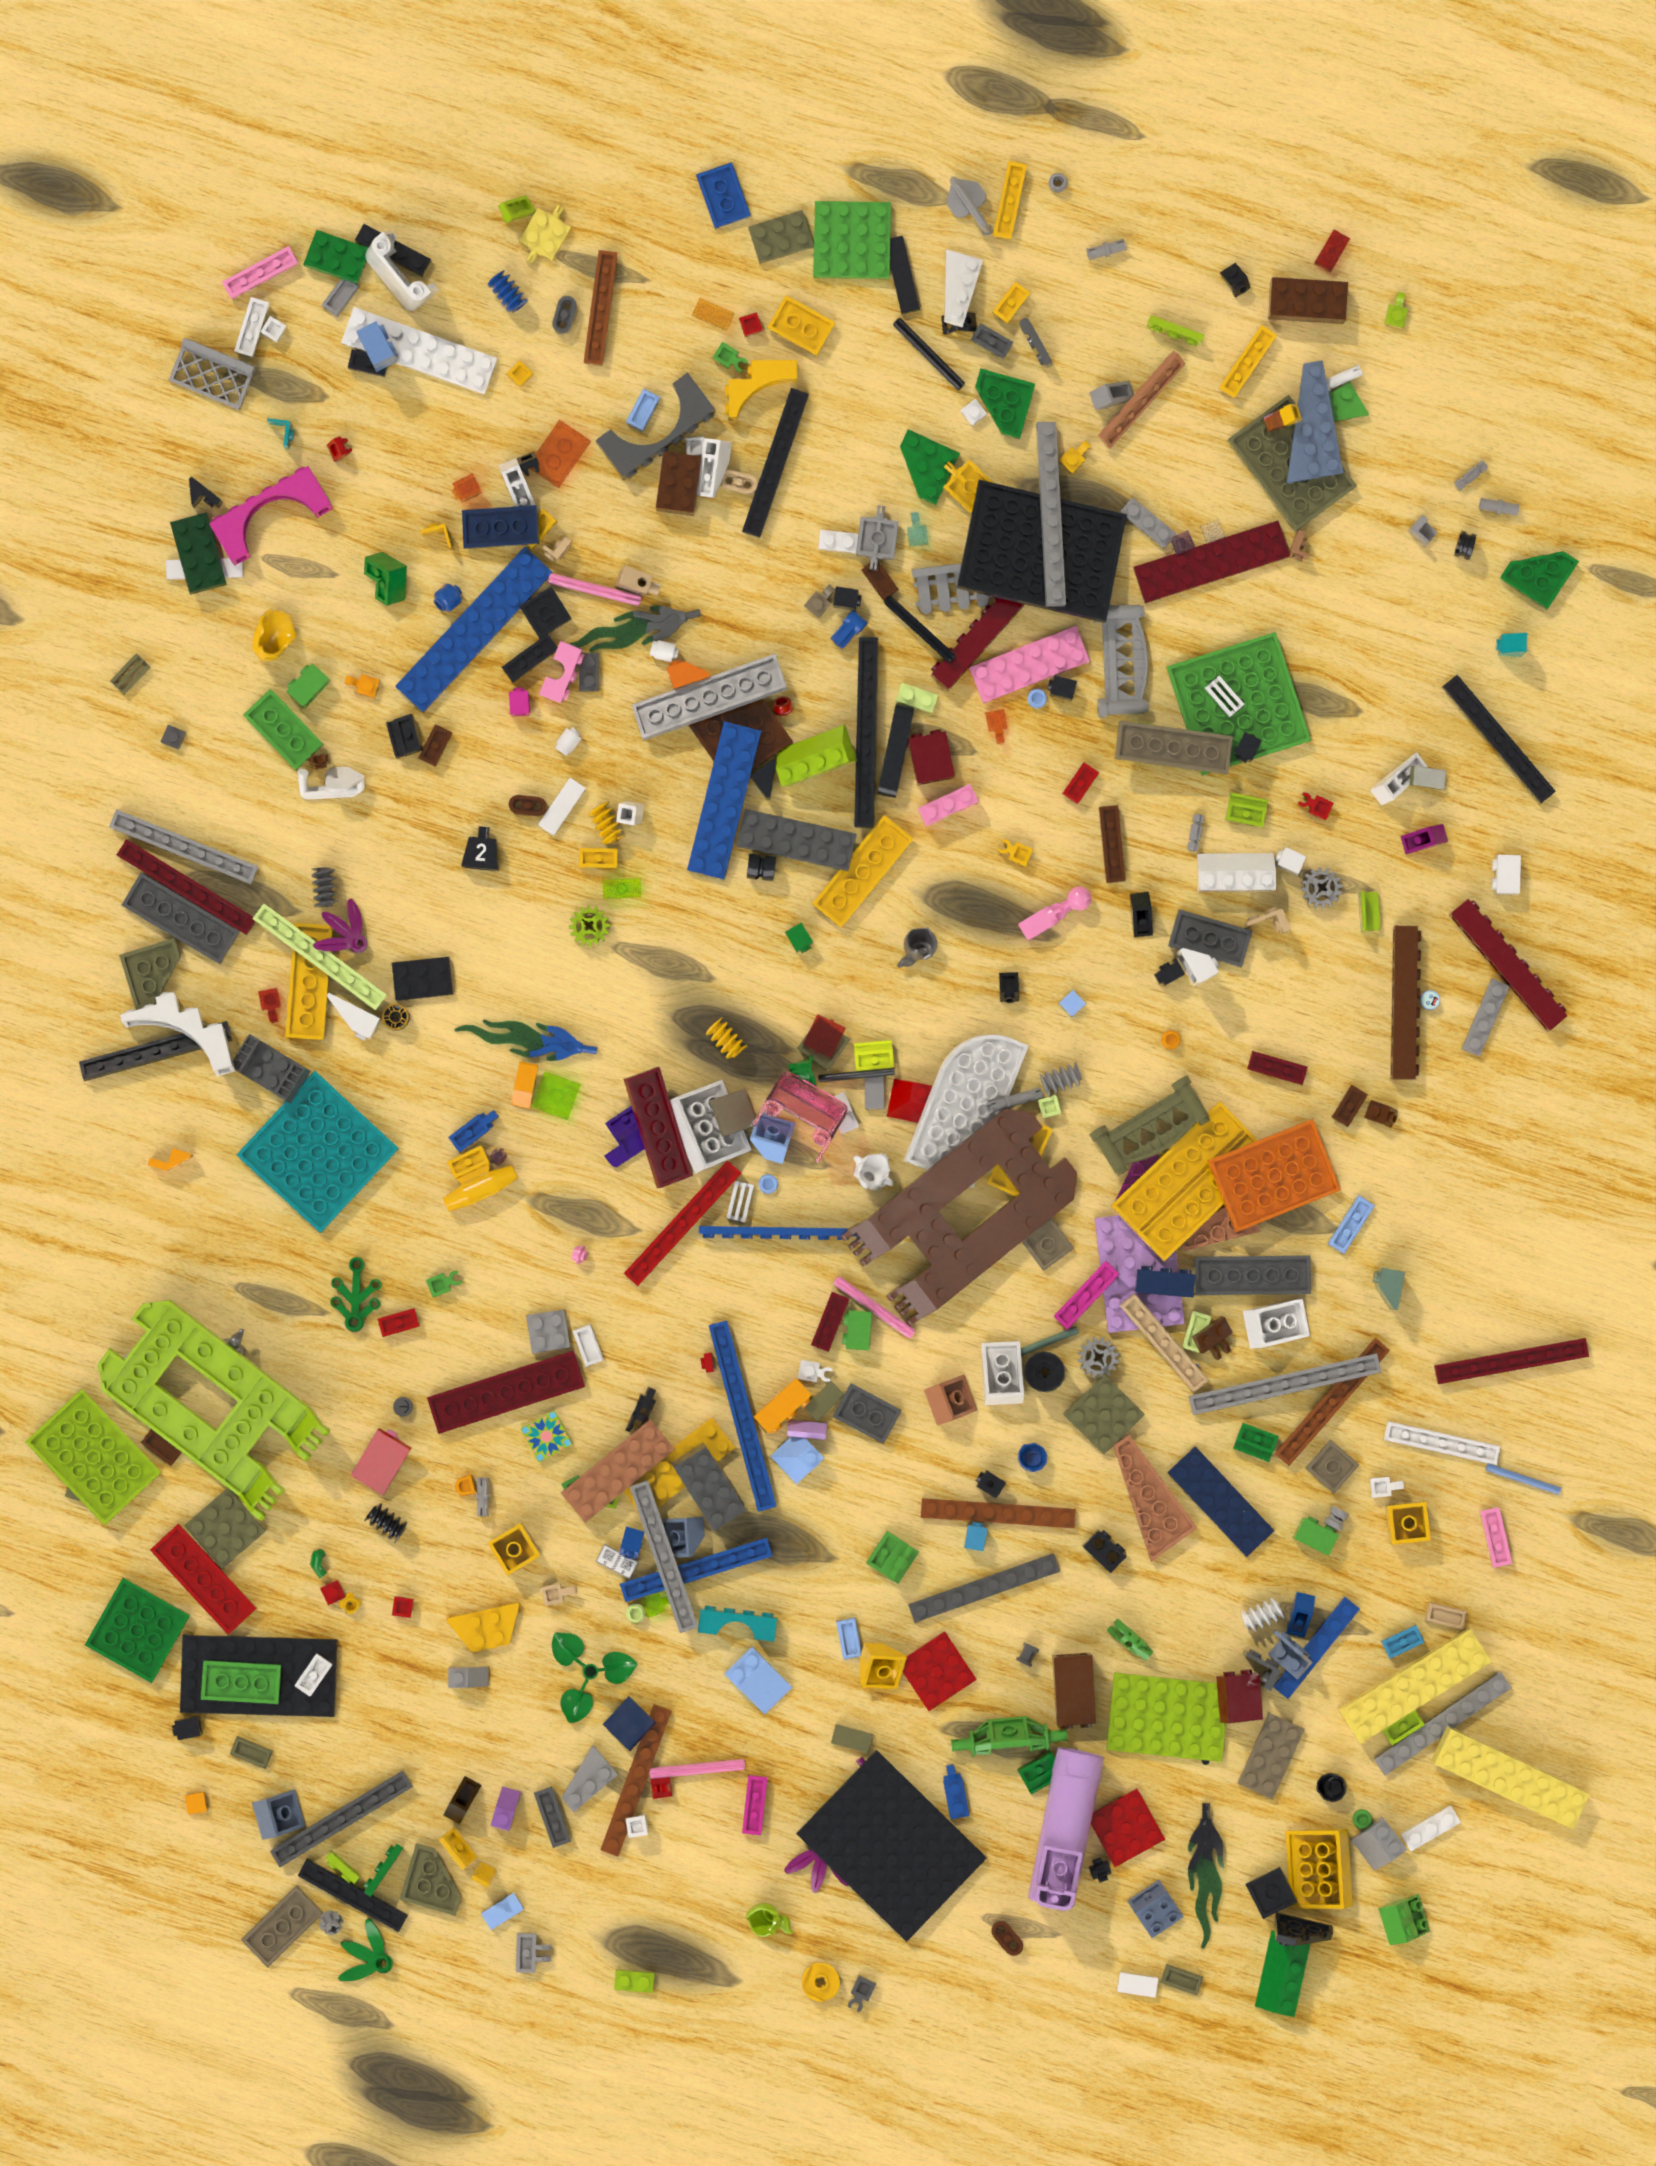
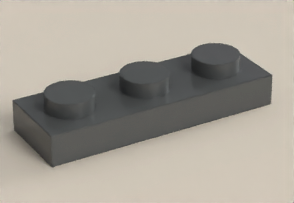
(552, 1817)

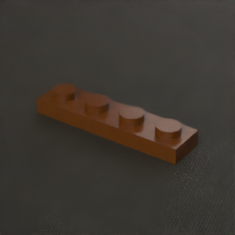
(1112, 844)

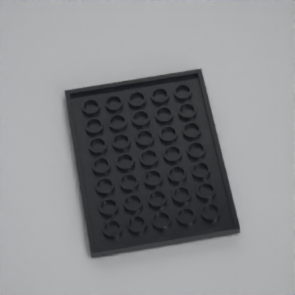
(1006, 551)
(891, 1845)

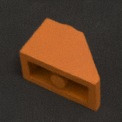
(684, 673)

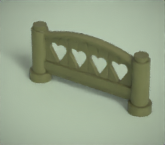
(1112, 1141)

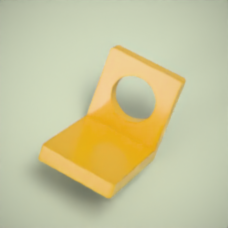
(435, 528)

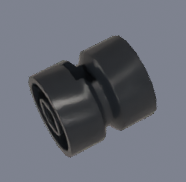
(761, 867)

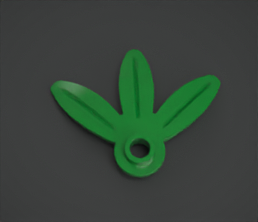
(363, 1953)

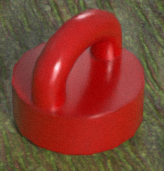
(782, 706)

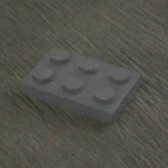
(867, 1413)

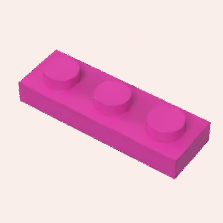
(754, 1805)

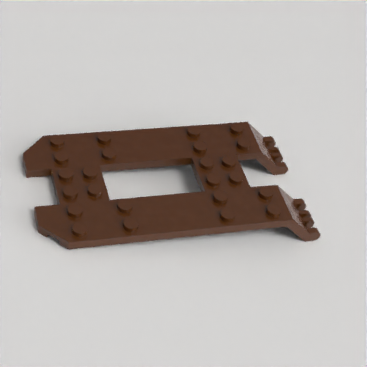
(917, 1215)

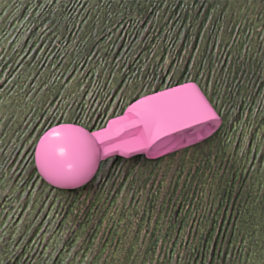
(1078, 898)

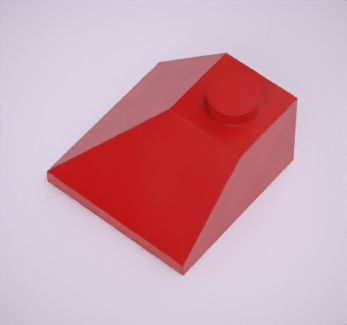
(908, 1100)

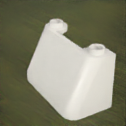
(409, 295)

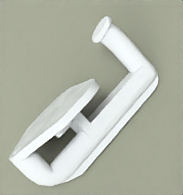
(339, 783)

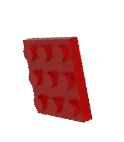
(937, 1671)
(1126, 1827)

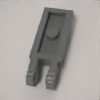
(1035, 342)

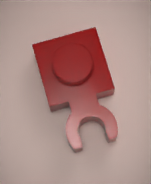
(1319, 806)

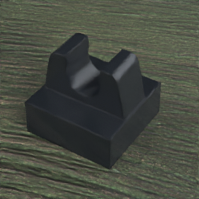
(528, 461)

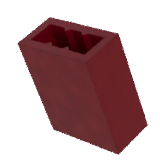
(931, 757)
(1239, 1696)

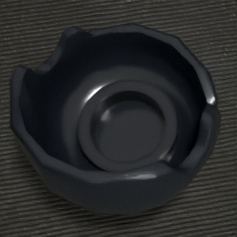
(1331, 1787)

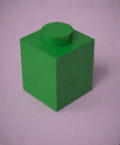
(799, 938)

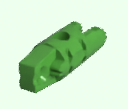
(1130, 1639)

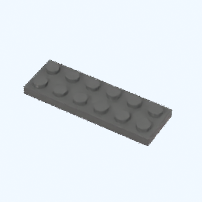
(796, 840)
(180, 918)
(1252, 1275)

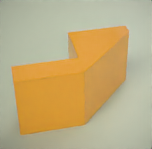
(524, 1084)
(176, 1158)

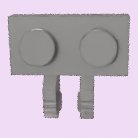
(526, 1952)

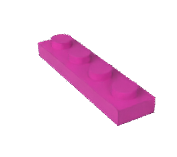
(1087, 1295)

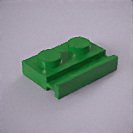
(1255, 1442)
(1038, 1772)

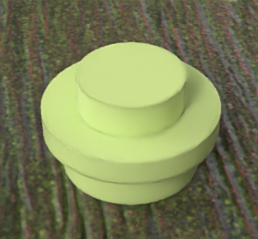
(635, 1613)

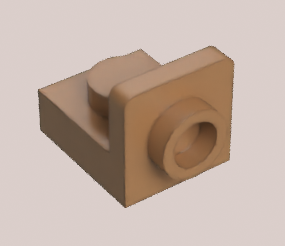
(1299, 542)

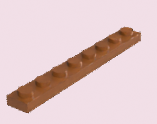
(1325, 1410)
(998, 1513)
(635, 1781)

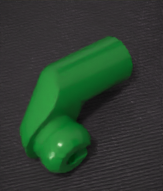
(315, 1563)

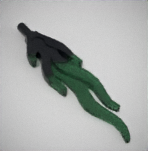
(1206, 1872)

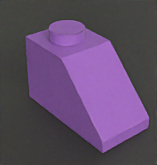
(505, 1808)

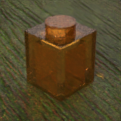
(466, 488)

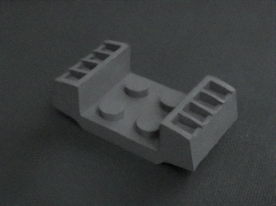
(270, 1068)

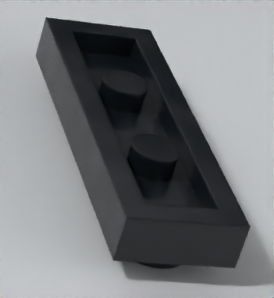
(530, 658)

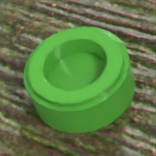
(1362, 1819)

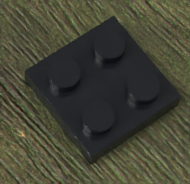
(545, 612)
(1271, 1892)

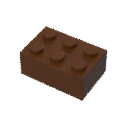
(678, 483)

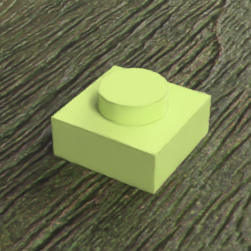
(1049, 1106)

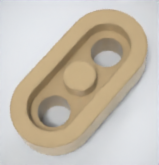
(739, 481)

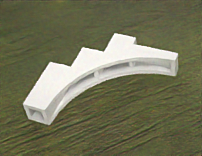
(190, 1022)

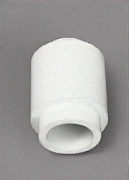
(664, 651)
(568, 741)

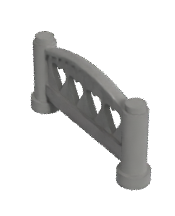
(1115, 700)

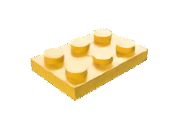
(801, 325)

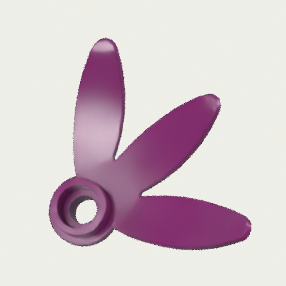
(350, 935)
(818, 1870)

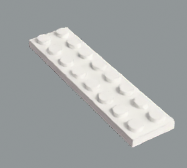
(427, 352)

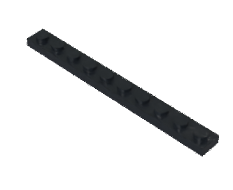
(866, 732)

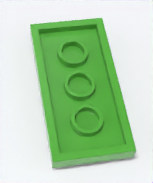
(283, 729)
(241, 1682)

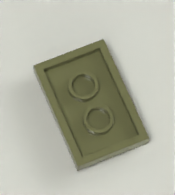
(781, 237)

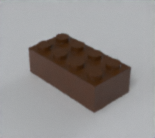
(1307, 300)

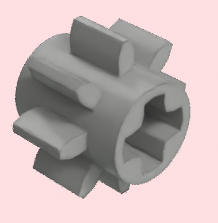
(331, 1922)

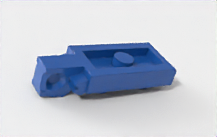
(473, 1130)
(955, 1794)

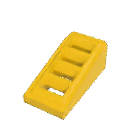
(484, 1874)

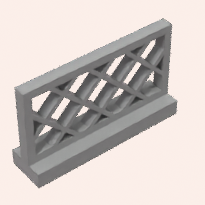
(217, 357)

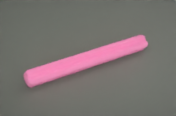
(594, 589)
(874, 1307)
(699, 1768)

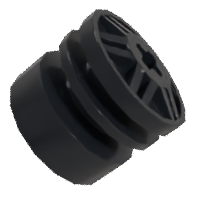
(1035, 1365)

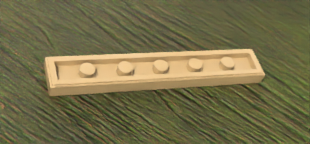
(1164, 1342)

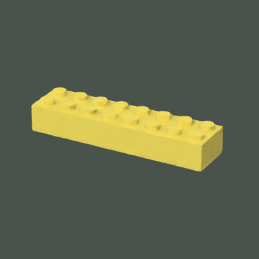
(1414, 1685)
(1510, 1777)

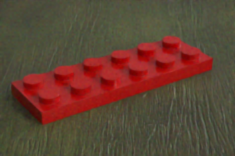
(203, 1579)

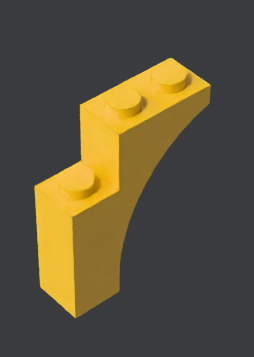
(762, 374)

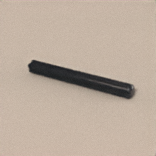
(929, 354)
(920, 629)

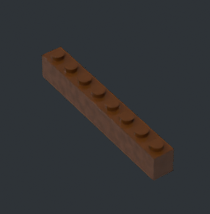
(1404, 1003)

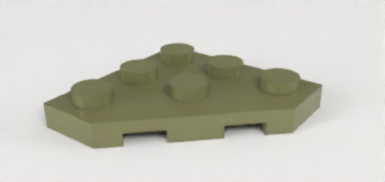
(149, 970)
(429, 1882)

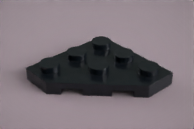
(1300, 1931)

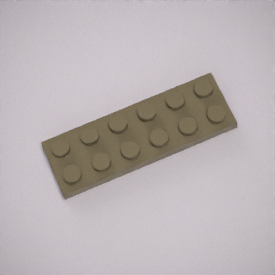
(1173, 747)

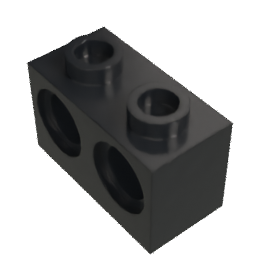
(1101, 1553)

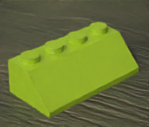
(815, 756)

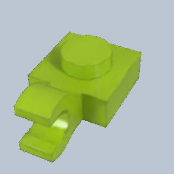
(1396, 313)

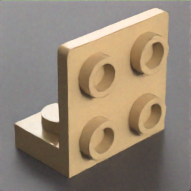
(1279, 923)

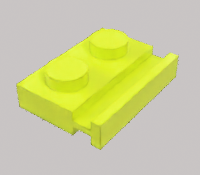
(873, 1055)

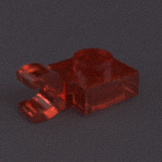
(270, 1001)

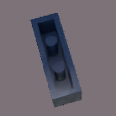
(1165, 1282)

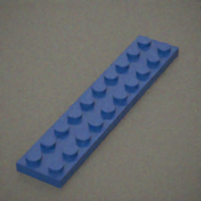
(474, 629)

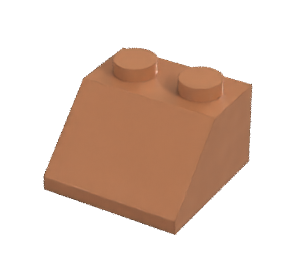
(950, 1400)

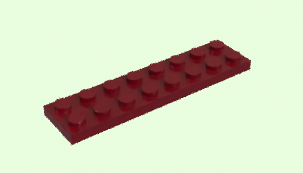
(1211, 562)
(506, 1392)

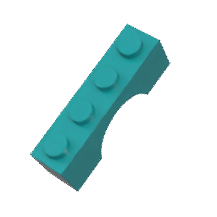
(713, 1620)

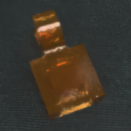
(996, 722)

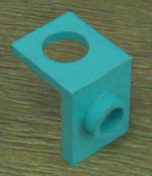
(289, 432)

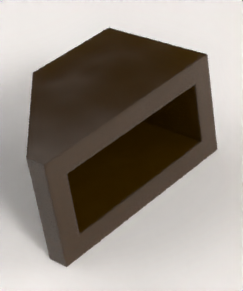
(462, 1800)

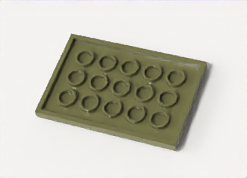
(1268, 460)

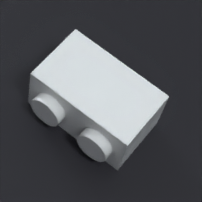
(1507, 874)

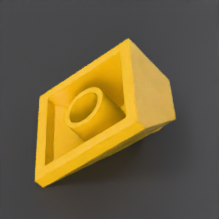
(880, 1666)

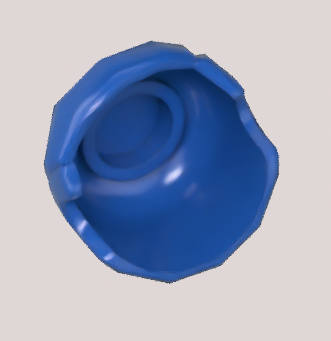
(1032, 1457)

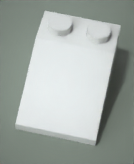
(1276, 1323)
(1002, 1373)

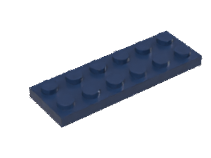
(1220, 1501)

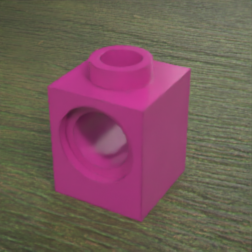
(519, 702)

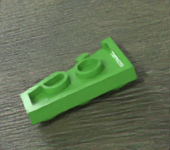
(1346, 403)

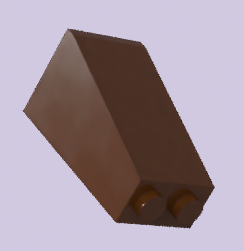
(1074, 1690)

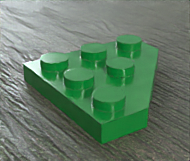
(1005, 400)
(926, 465)
(1540, 576)

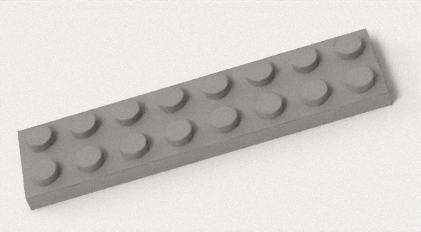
(709, 697)

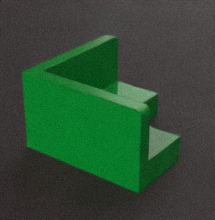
(389, 577)

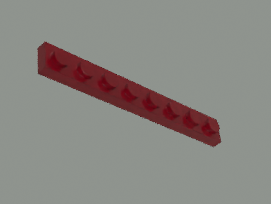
(186, 887)
(1511, 1361)

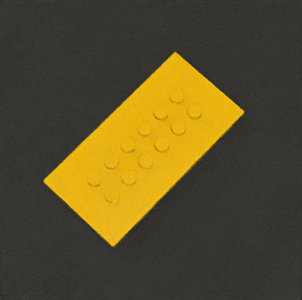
(1180, 1188)

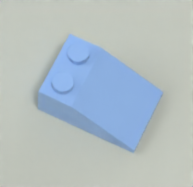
(758, 1680)

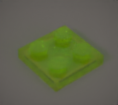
(556, 1095)

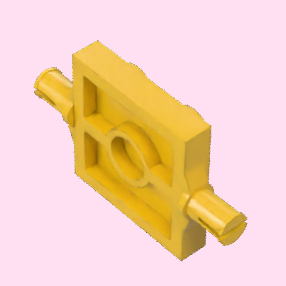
(964, 483)

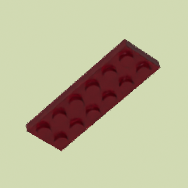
(658, 1127)

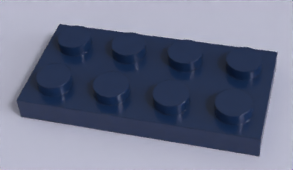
(500, 527)

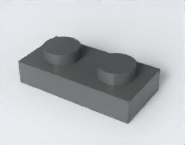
(992, 341)
(589, 673)

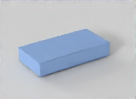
(643, 410)
(849, 1638)
(502, 1911)

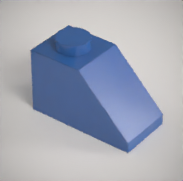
(1300, 1614)

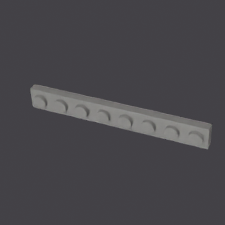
(183, 846)
(663, 1556)
(1436, 1726)

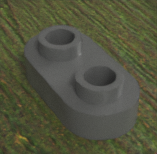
(564, 315)

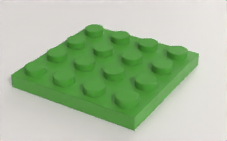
(852, 240)

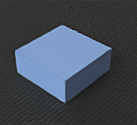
(1072, 1003)

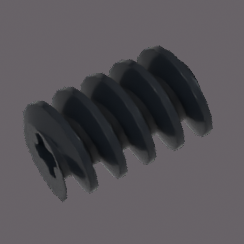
(386, 1522)

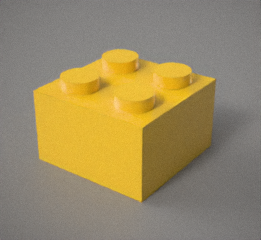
(1408, 1522)
(514, 1549)

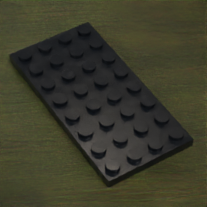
(290, 1653)

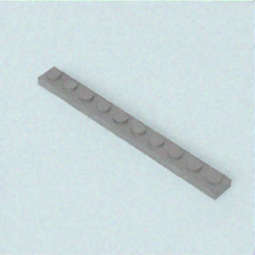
(1050, 514)
(1285, 1384)

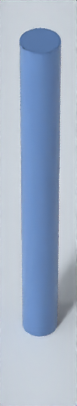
(1523, 1479)

